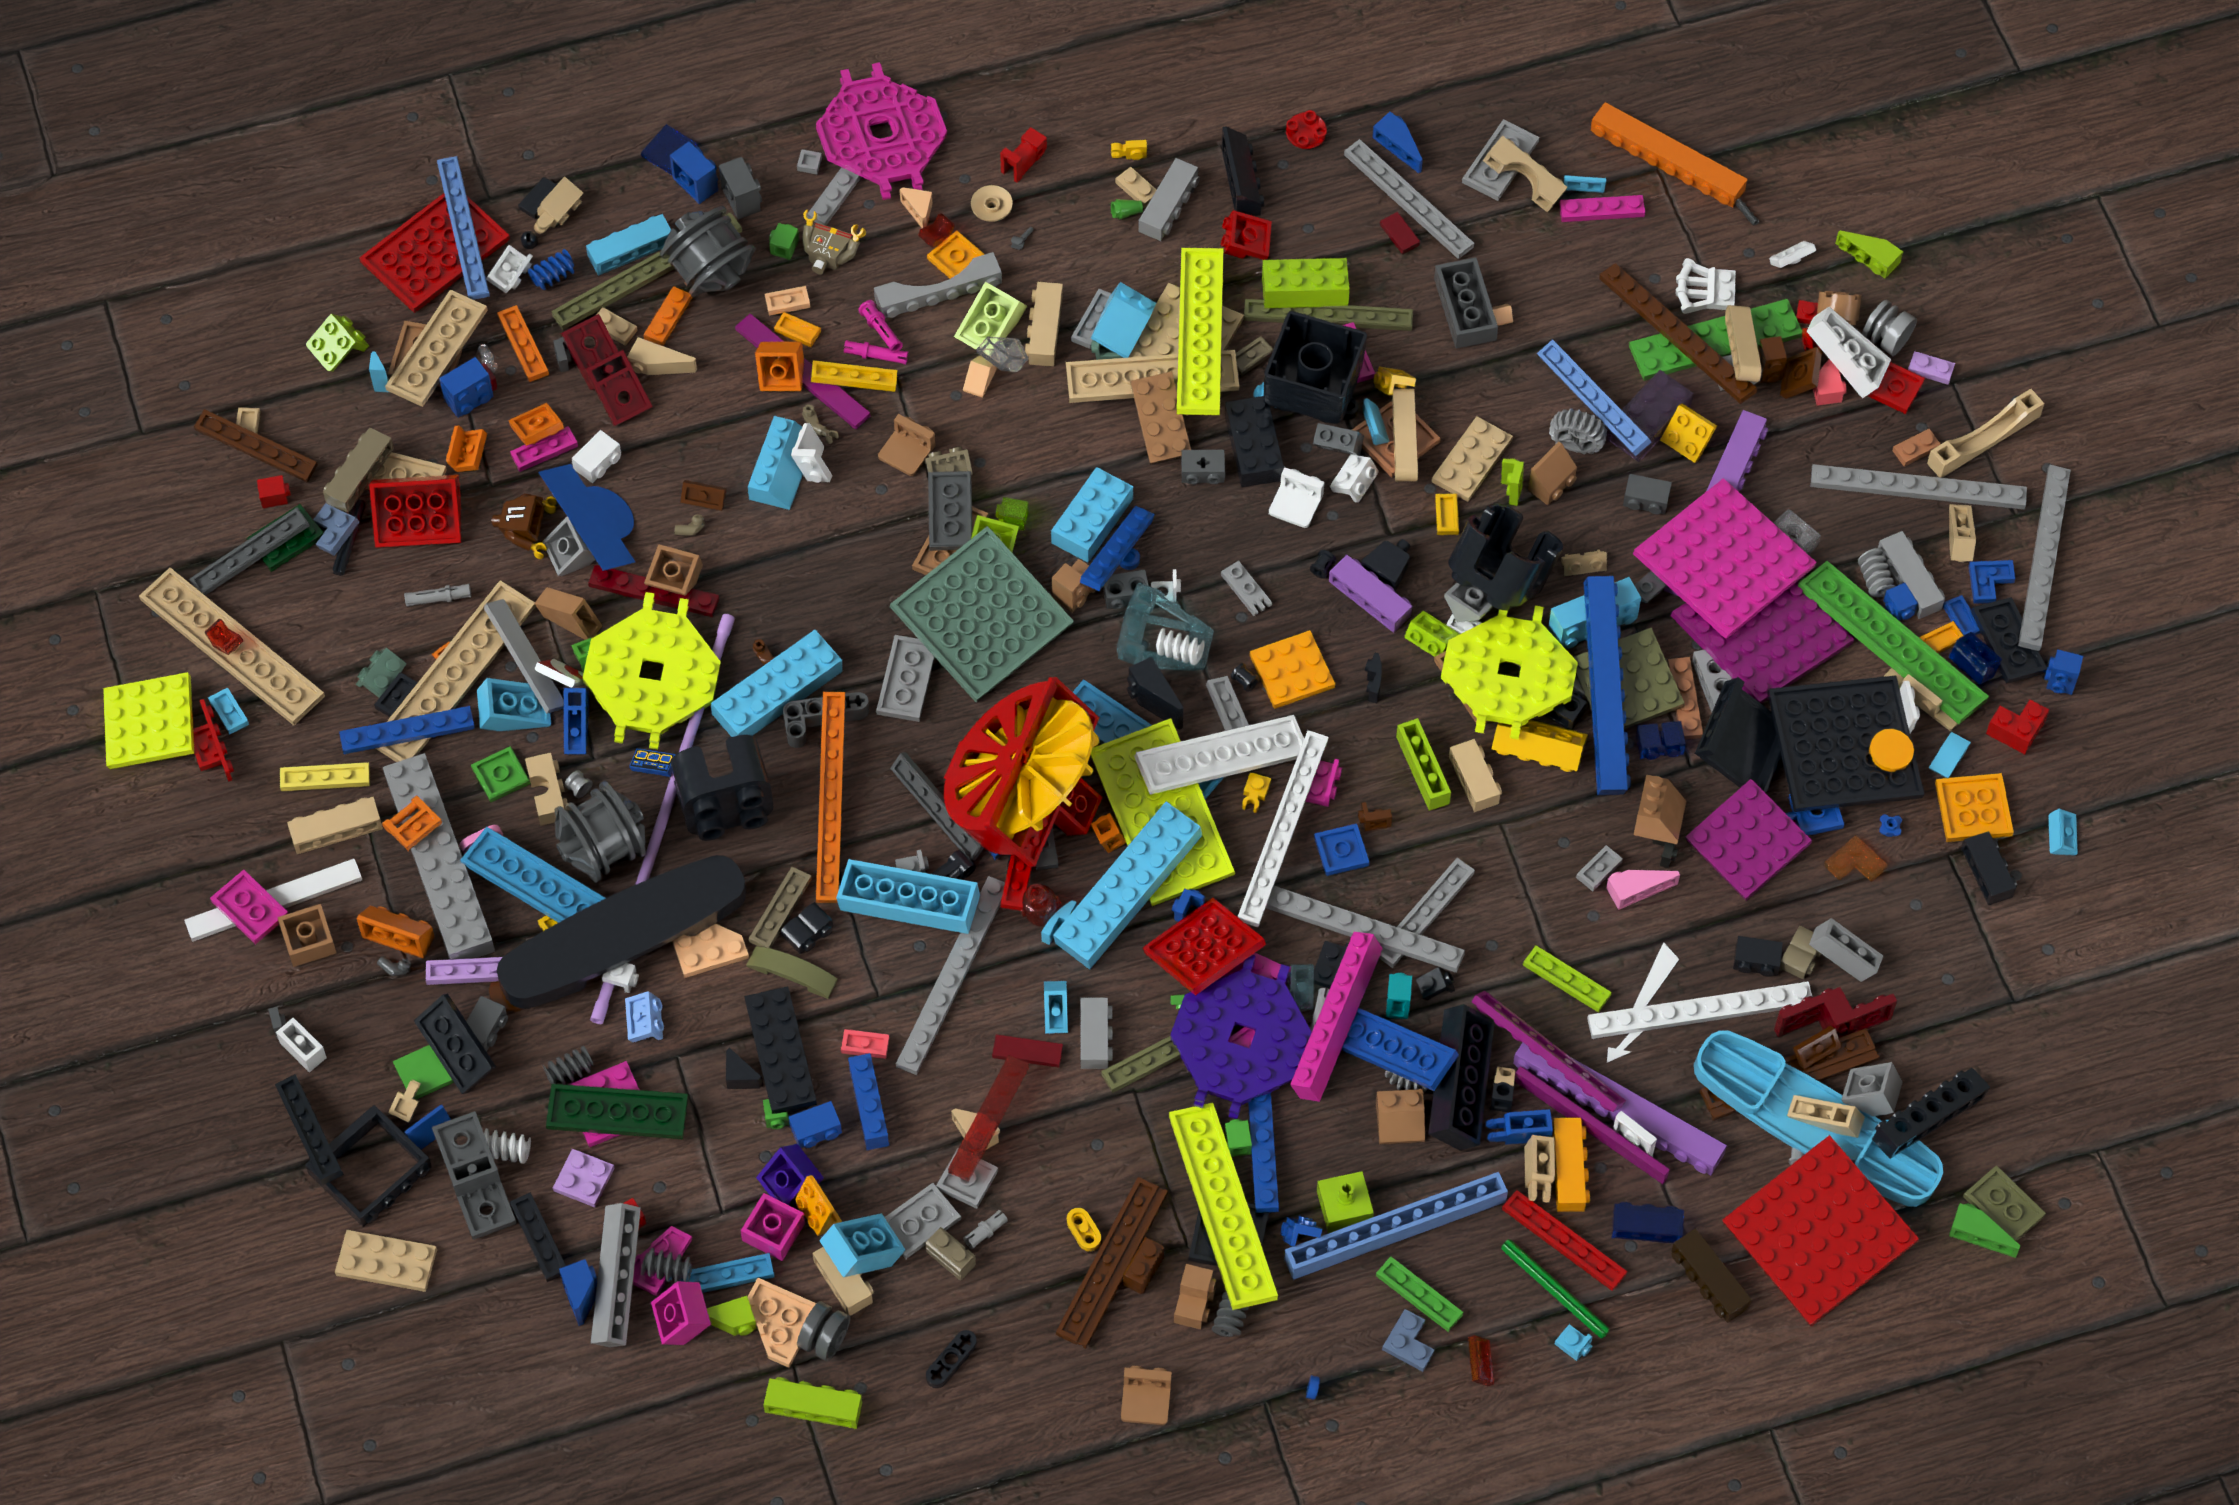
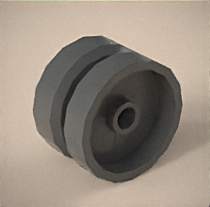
(823, 1331)

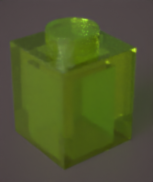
(1013, 512)

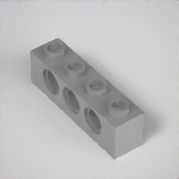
(1709, 681)

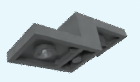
(474, 1175)

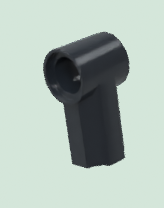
(957, 866)

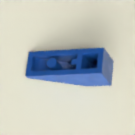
(1395, 136)
(576, 720)

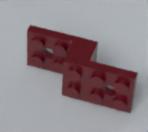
(606, 370)
(1834, 1010)

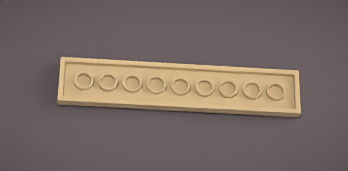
(250, 663)
(457, 667)

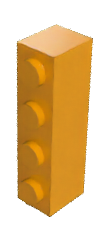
(1569, 1165)

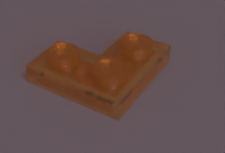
(1855, 854)

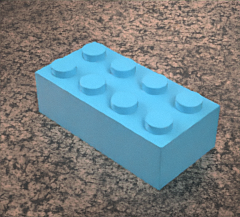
(1092, 514)
(1569, 619)

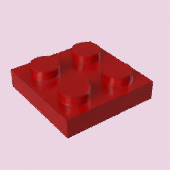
(1898, 388)

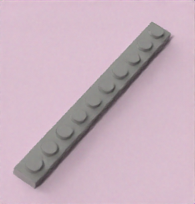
(1918, 486)
(2044, 558)
(1347, 922)
(950, 979)

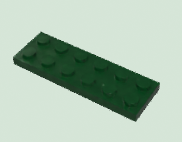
(617, 1111)

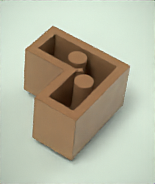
(1067, 586)
(1195, 1292)

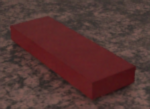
(1028, 1050)

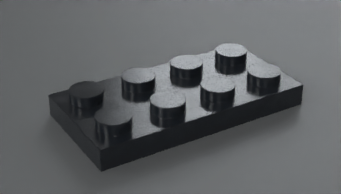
(2001, 629)
(454, 1043)

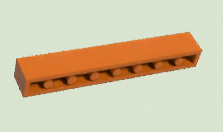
(1668, 155)

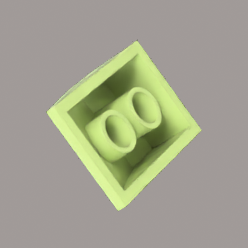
(990, 316)

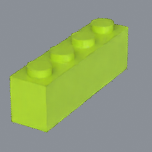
(1423, 764)
(813, 1403)

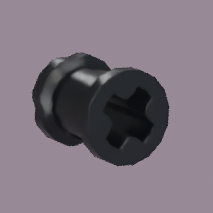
(1323, 563)
(1245, 677)

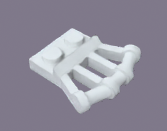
(1719, 286)

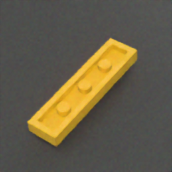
(854, 376)

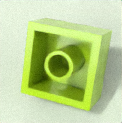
(1344, 1201)

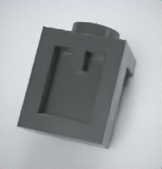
(562, 354)

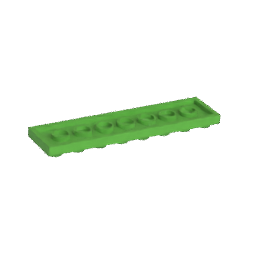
(1659, 353)

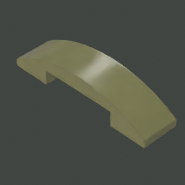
(793, 969)

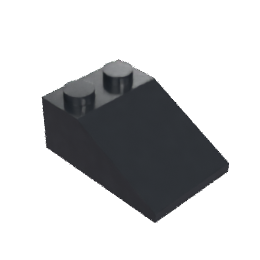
(1154, 692)

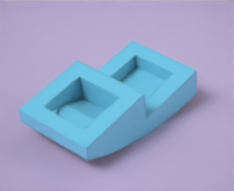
(1949, 755)
(1056, 921)

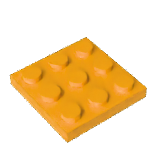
(1292, 669)
(1974, 806)

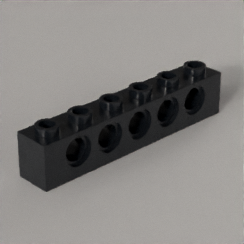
(1930, 1112)

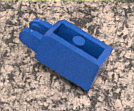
(1520, 1126)

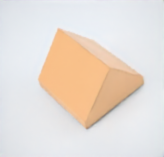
(1503, 314)

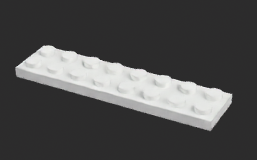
(1220, 754)

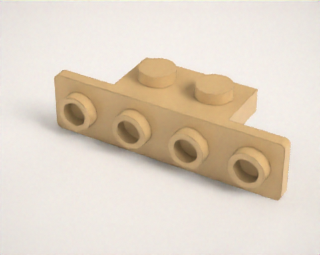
(1926, 700)

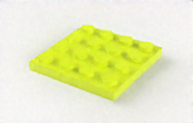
(148, 720)

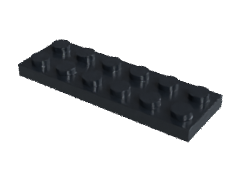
(780, 1050)

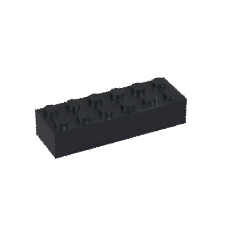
(1462, 1091)

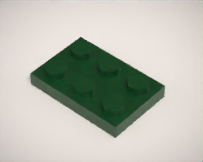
(293, 546)

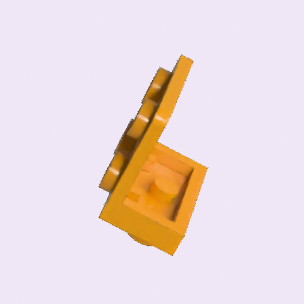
(816, 1206)

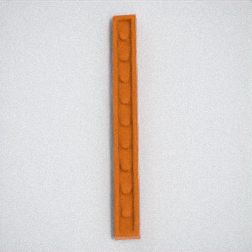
(830, 797)

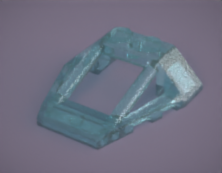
(1135, 620)

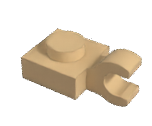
(405, 1104)

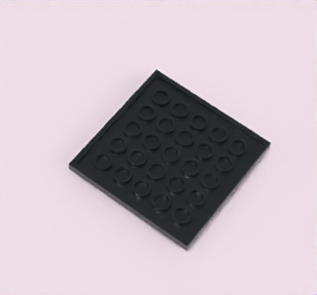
(1827, 740)

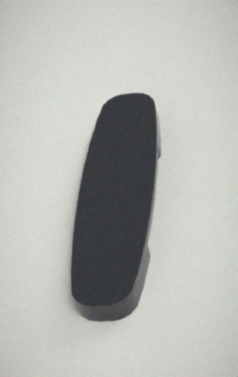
(620, 930)

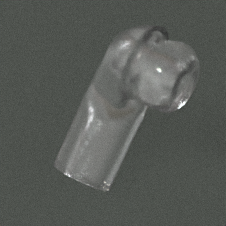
(487, 357)

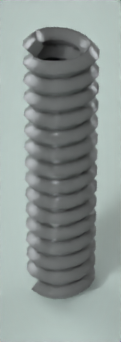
(1748, 214)

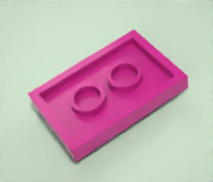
(248, 906)

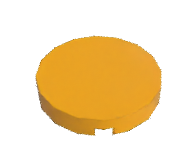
(1891, 750)

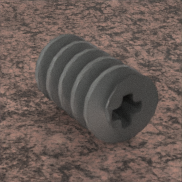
(569, 1066)
(667, 1266)
(1228, 1319)

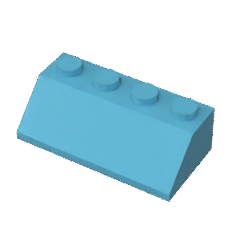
(776, 473)

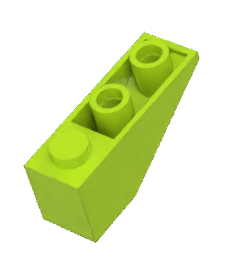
(1874, 252)

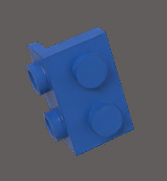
(1303, 1225)

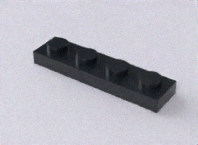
(538, 1236)

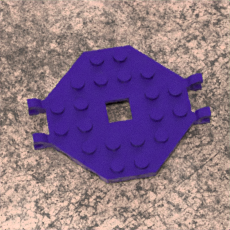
(1231, 1069)

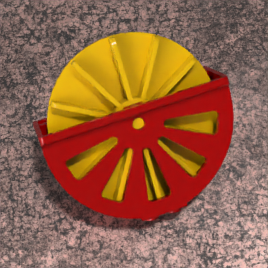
(1024, 771)

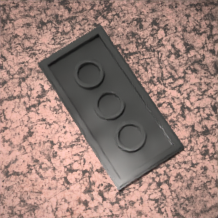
(949, 509)

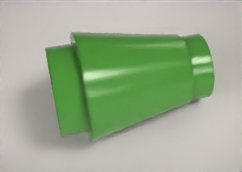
(1125, 208)

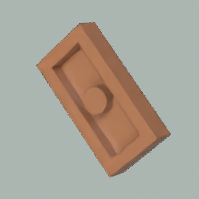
(1915, 447)

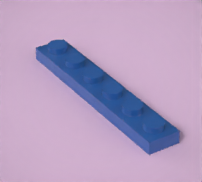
(1117, 548)
(406, 730)
(1263, 1154)

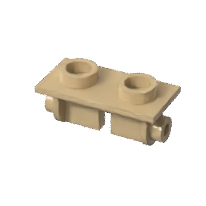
(1586, 563)

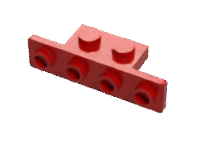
(207, 747)

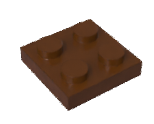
(1801, 373)

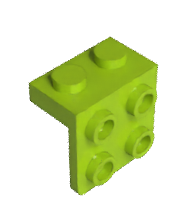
(335, 340)

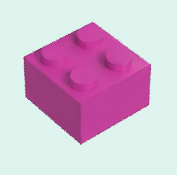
(772, 1226)
(680, 1313)

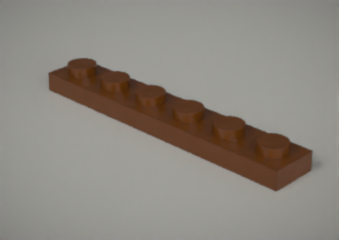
(255, 445)

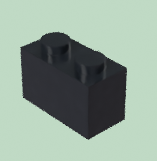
(1757, 956)

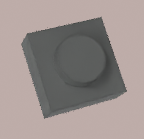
(277, 1019)

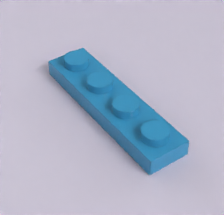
(733, 1273)

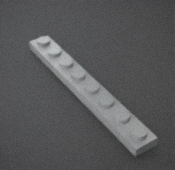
(1409, 199)

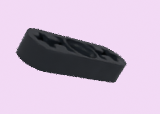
(966, 1350)

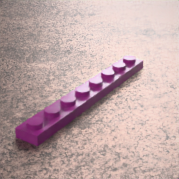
(1551, 1053)

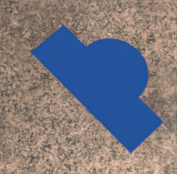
(595, 513)

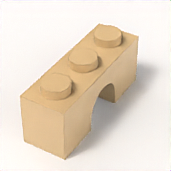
(542, 772)

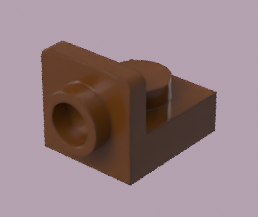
(1374, 820)

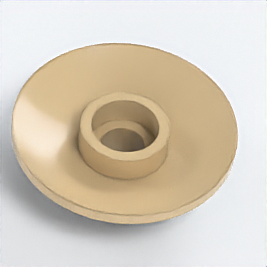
(991, 196)

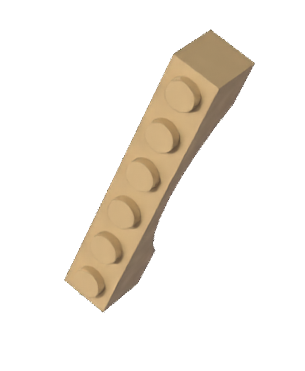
(2012, 418)

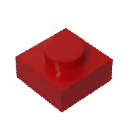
(1806, 311)

